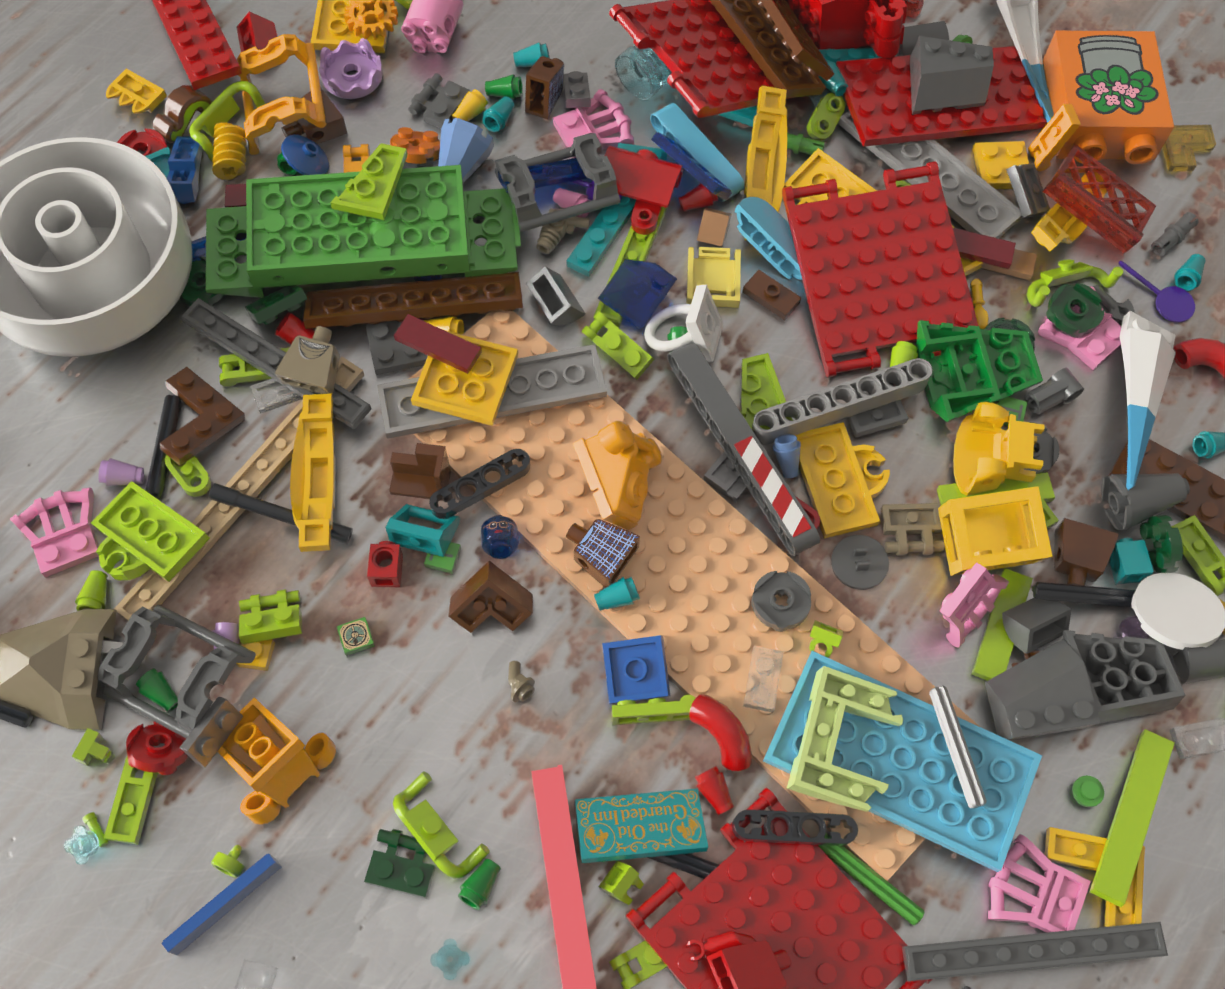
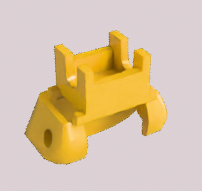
(989, 454)

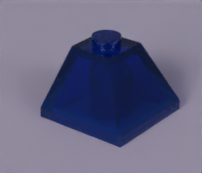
(637, 290)

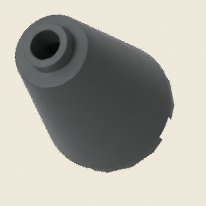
(1146, 499)

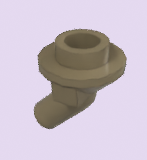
(521, 687)

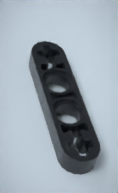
(478, 480)
(794, 824)

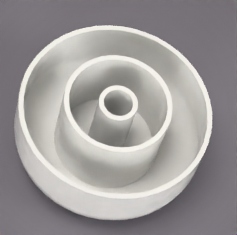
(87, 246)

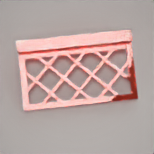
(1092, 209)

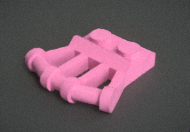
(579, 123)
(1091, 347)
(67, 546)
(971, 602)
(1058, 897)

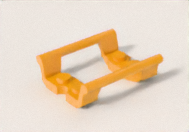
(283, 109)

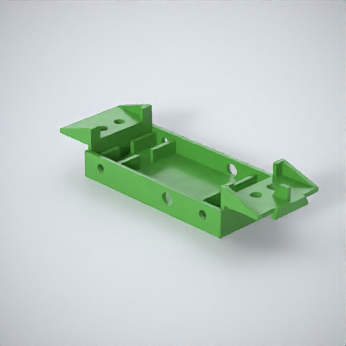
(307, 242)

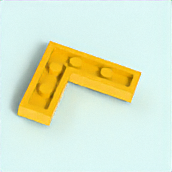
(1085, 852)

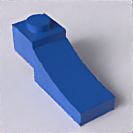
(184, 169)

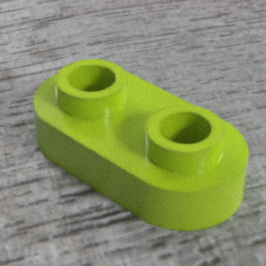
(827, 115)
(189, 474)

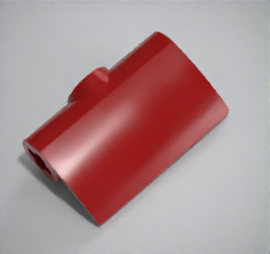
(644, 175)

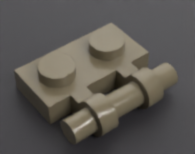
(912, 519)

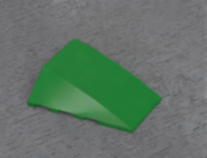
(974, 366)

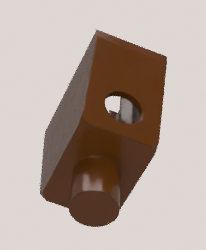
(334, 126)
(1082, 551)

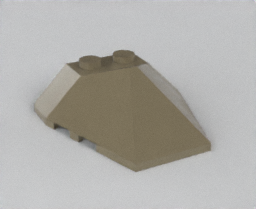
(56, 667)

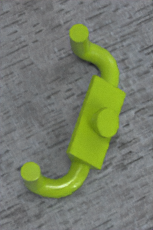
(219, 111)
(1068, 272)
(432, 831)

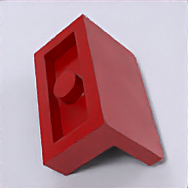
(255, 31)

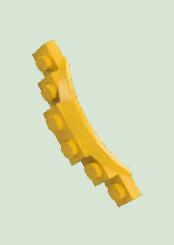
(768, 148)
(1060, 225)
(314, 473)

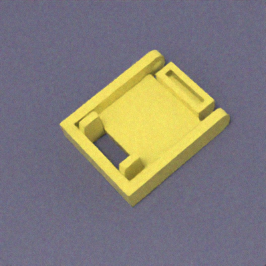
(718, 272)

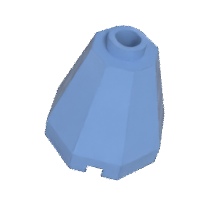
(464, 146)

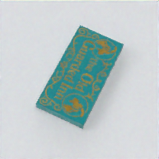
(640, 825)

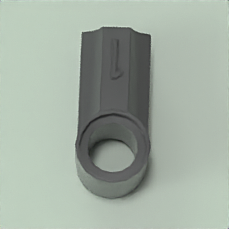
(1059, 388)

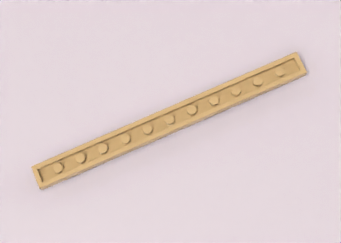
(218, 517)

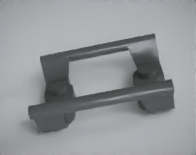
(522, 185)
(195, 694)

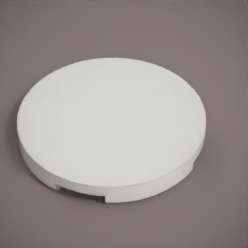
(1178, 611)

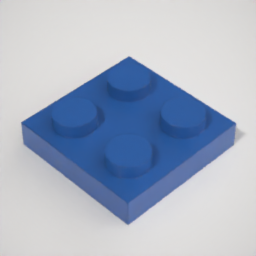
(636, 669)

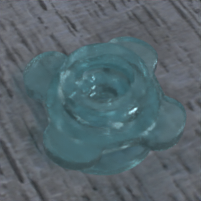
(82, 844)
(459, 959)

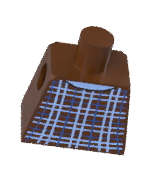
(544, 77)
(603, 549)

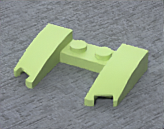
(813, 768)

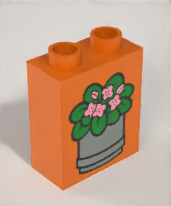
(1115, 91)

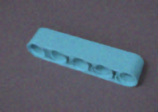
(676, 125)

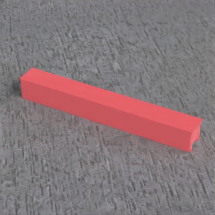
(563, 879)

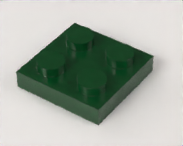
(268, 307)

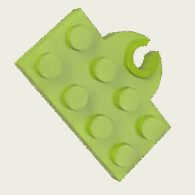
(145, 536)

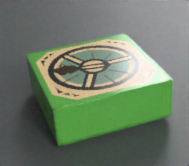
(355, 636)

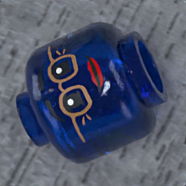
(499, 536)

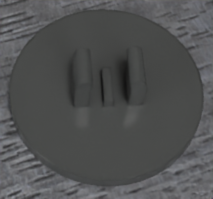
(860, 562)

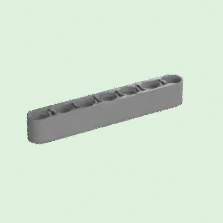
(850, 392)

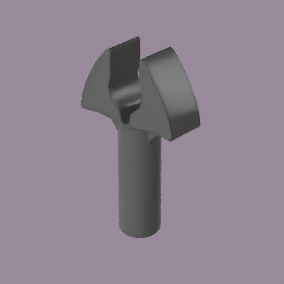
(1114, 307)

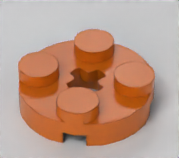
(418, 144)

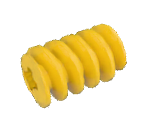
(228, 151)

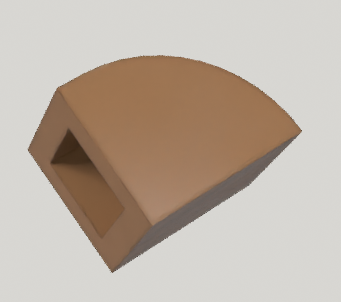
(714, 227)

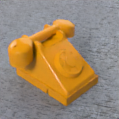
(618, 470)
(272, 760)

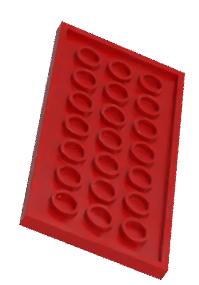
(882, 102)

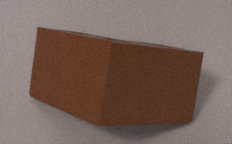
(420, 473)
(493, 594)

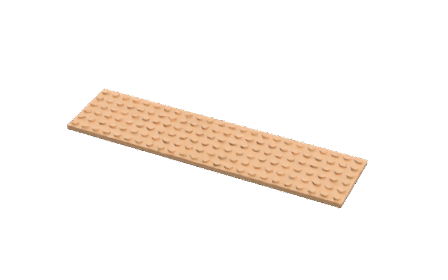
(690, 572)

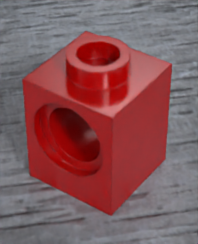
(385, 576)

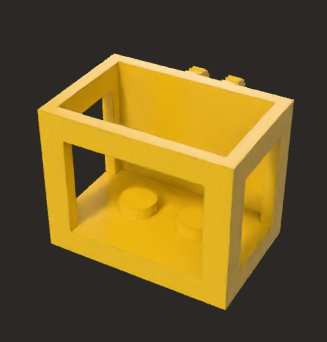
(995, 530)

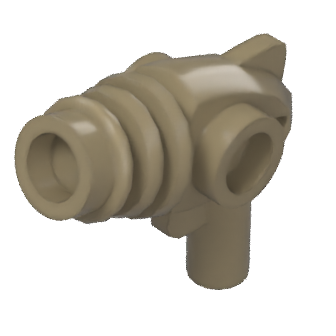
(553, 233)

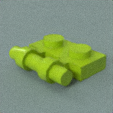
(270, 623)

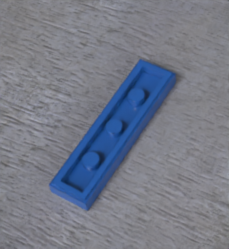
(221, 904)

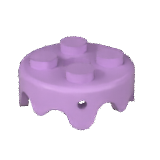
(346, 58)

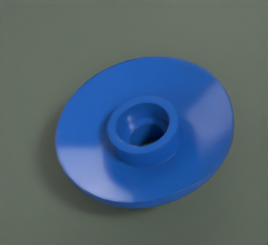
(304, 155)

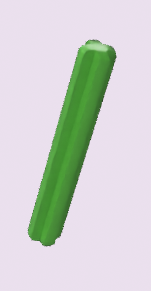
(874, 882)

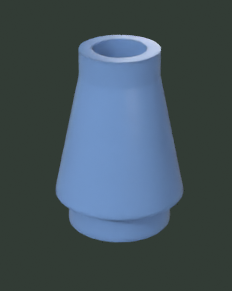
(788, 454)

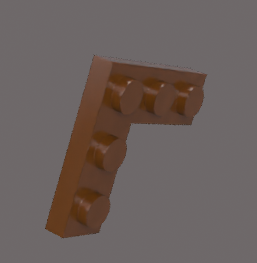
(215, 416)

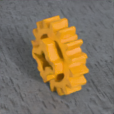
(371, 17)

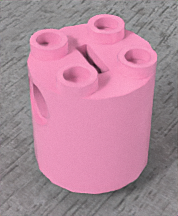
(431, 24)

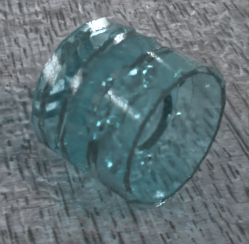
(641, 72)

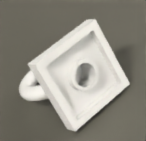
(702, 324)

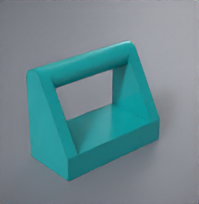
(421, 537)

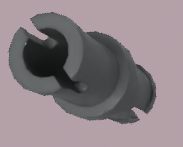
(1174, 234)

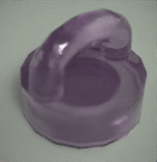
(1132, 628)

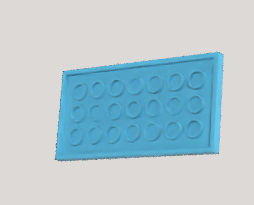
(918, 767)

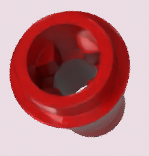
(697, 198)
(715, 790)

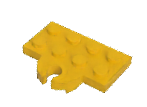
(822, 167)
(840, 480)

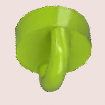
(228, 863)

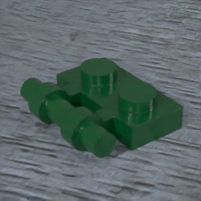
(397, 872)

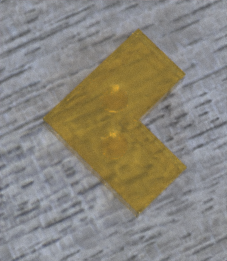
(1182, 143)

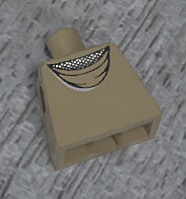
(310, 363)

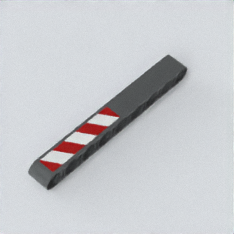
(744, 449)

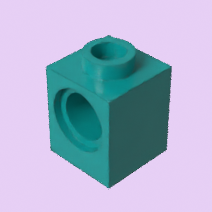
(1130, 561)

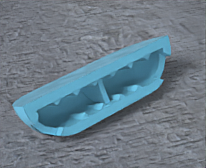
(768, 234)

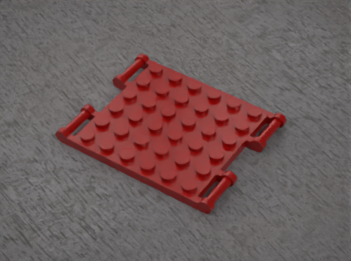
(700, 51)
(877, 265)
(779, 896)

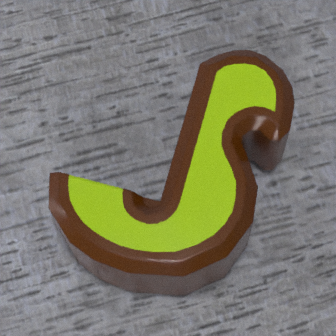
(179, 111)

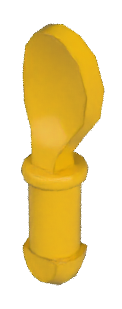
(977, 297)

